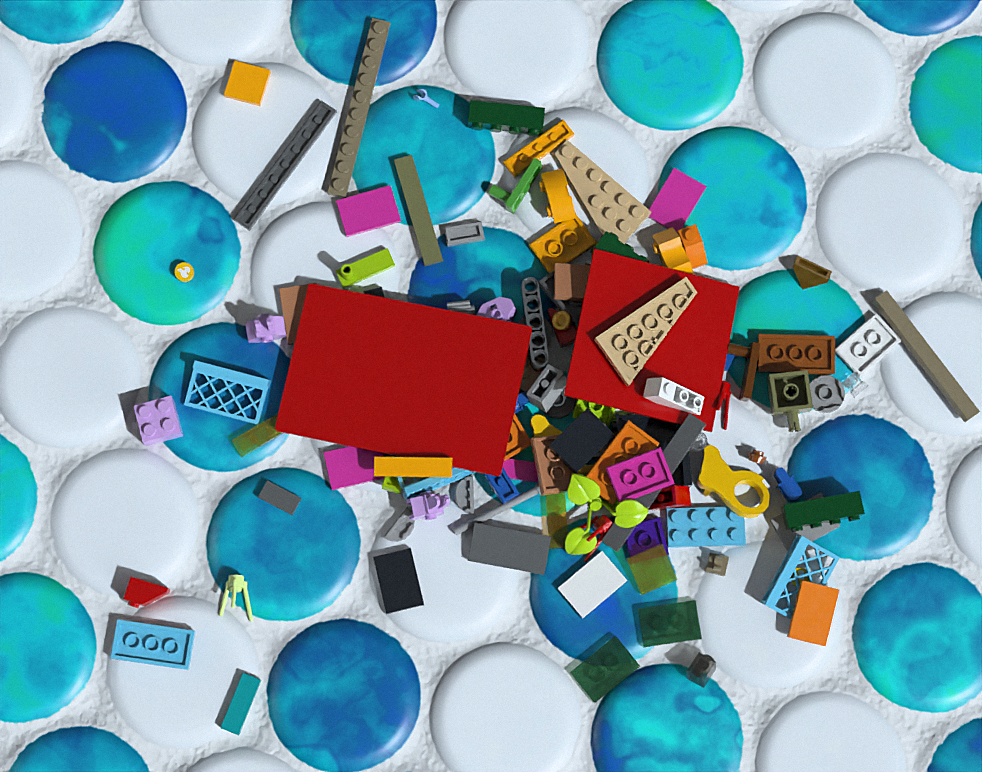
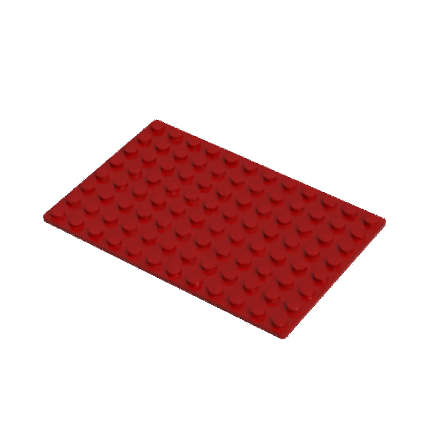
(404, 379)

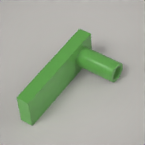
(513, 200)

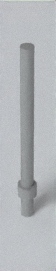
(496, 510)

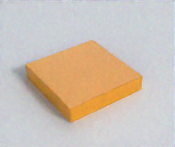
(247, 83)

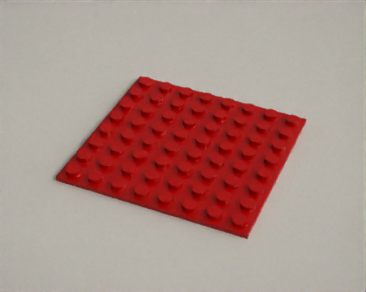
(689, 354)

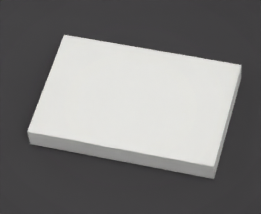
(867, 345)
(592, 584)

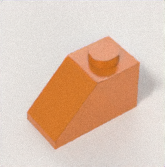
(693, 246)

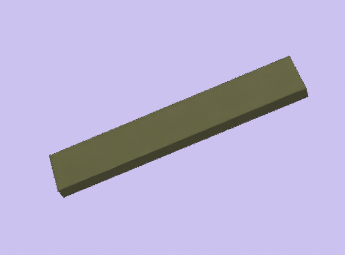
(418, 210)

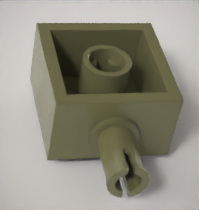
(782, 403)

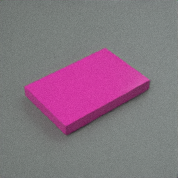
(676, 200)
(368, 211)
(351, 467)
(640, 475)

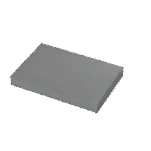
(788, 536)

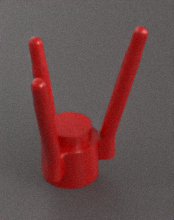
(724, 394)
(601, 526)

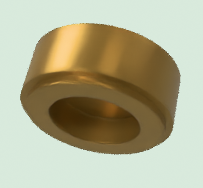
(562, 320)

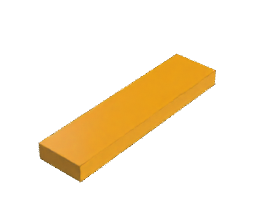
(538, 148)
(412, 467)

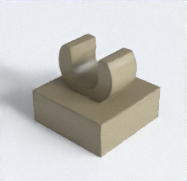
(717, 564)

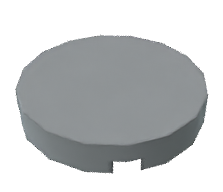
(826, 393)

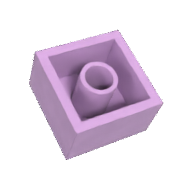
(158, 420)

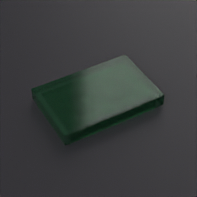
(669, 623)
(605, 669)

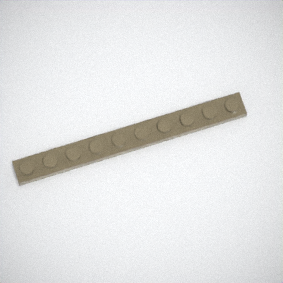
(359, 108)

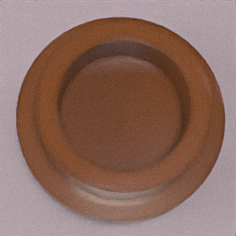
(756, 456)

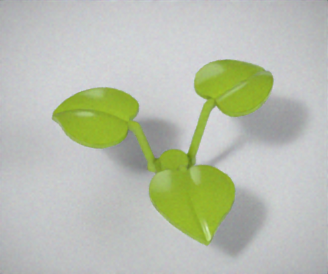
(585, 490)

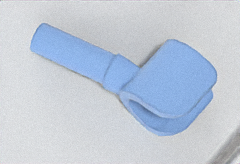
(424, 97)

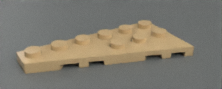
(604, 198)
(639, 334)

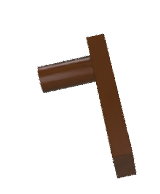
(751, 354)

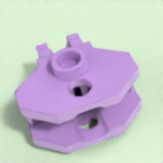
(504, 309)
(265, 328)
(427, 505)

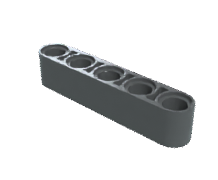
(534, 315)

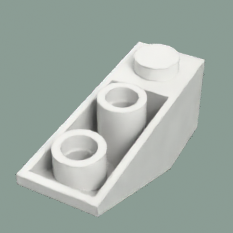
(673, 395)

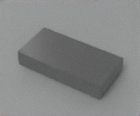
(279, 498)

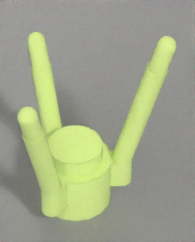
(235, 585)

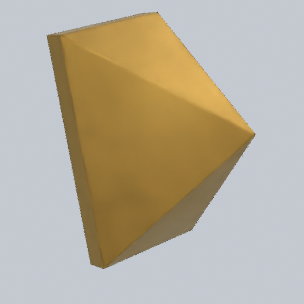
(809, 273)

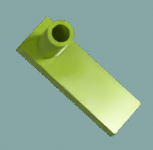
(365, 268)

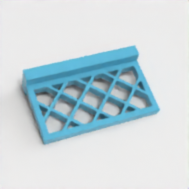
(232, 376)
(430, 483)
(788, 567)

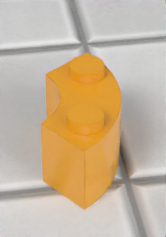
(559, 201)
(670, 251)

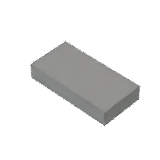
(464, 233)

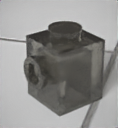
(701, 669)

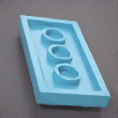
(704, 527)
(153, 644)

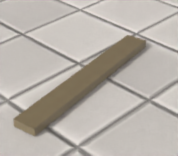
(925, 356)

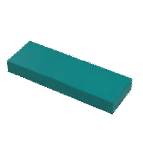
(241, 704)

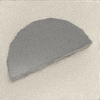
(465, 495)
(401, 528)

